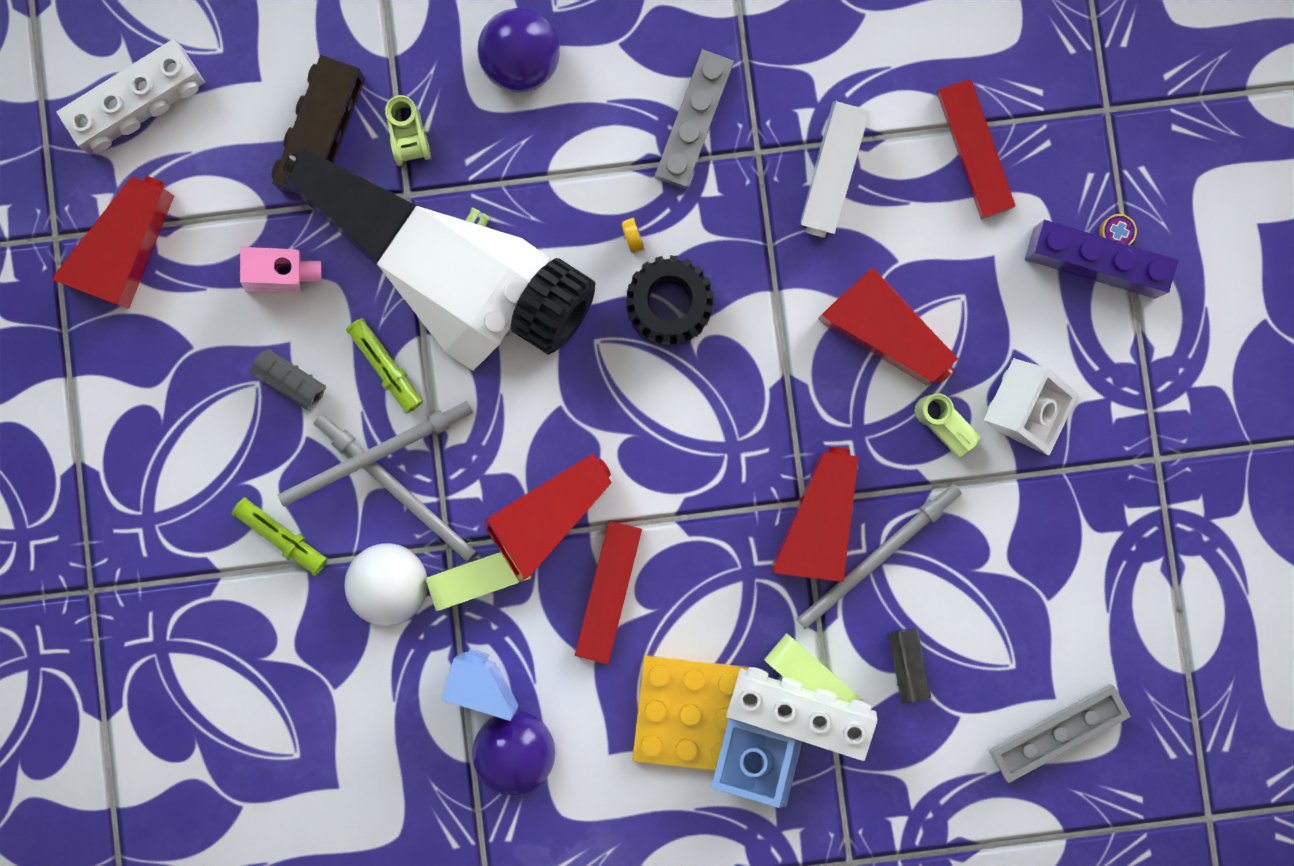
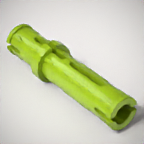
(393, 377)
(291, 545)

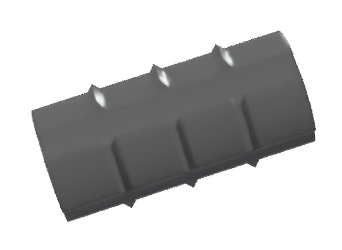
(288, 379)

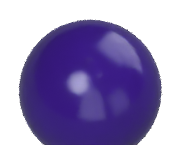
(518, 50)
(513, 754)

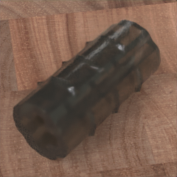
(909, 665)

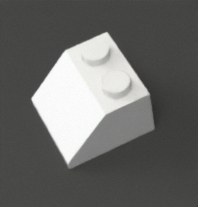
(1031, 405)

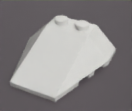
(460, 280)

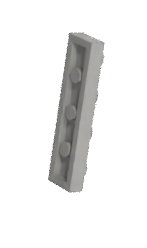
(694, 119)
(1059, 733)

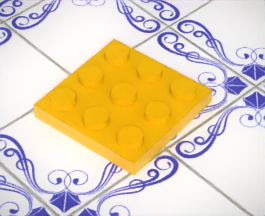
(683, 711)

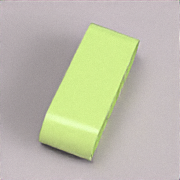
(470, 581)
(798, 664)

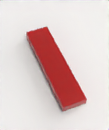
(976, 149)
(608, 592)

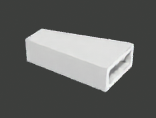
(834, 168)

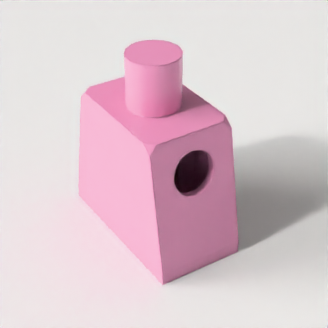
(261, 266)

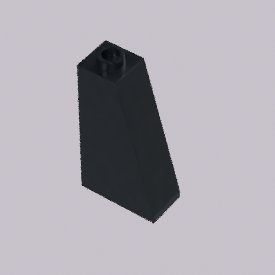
(350, 203)

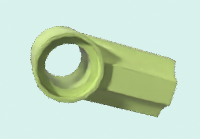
(949, 426)

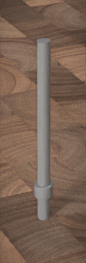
(437, 422)
(345, 443)
(929, 512)

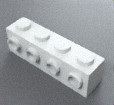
(131, 97)
(802, 714)

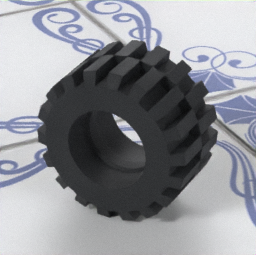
(675, 272)
(552, 306)

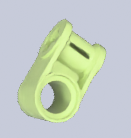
(406, 137)

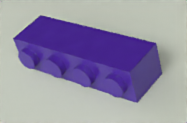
(1101, 259)

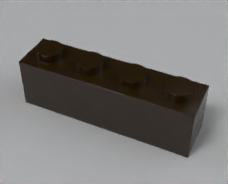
(321, 114)

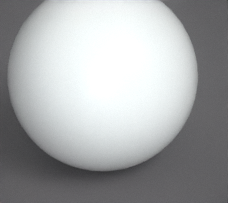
(386, 584)

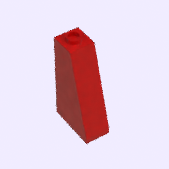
(119, 243)
(887, 327)
(543, 517)
(821, 523)

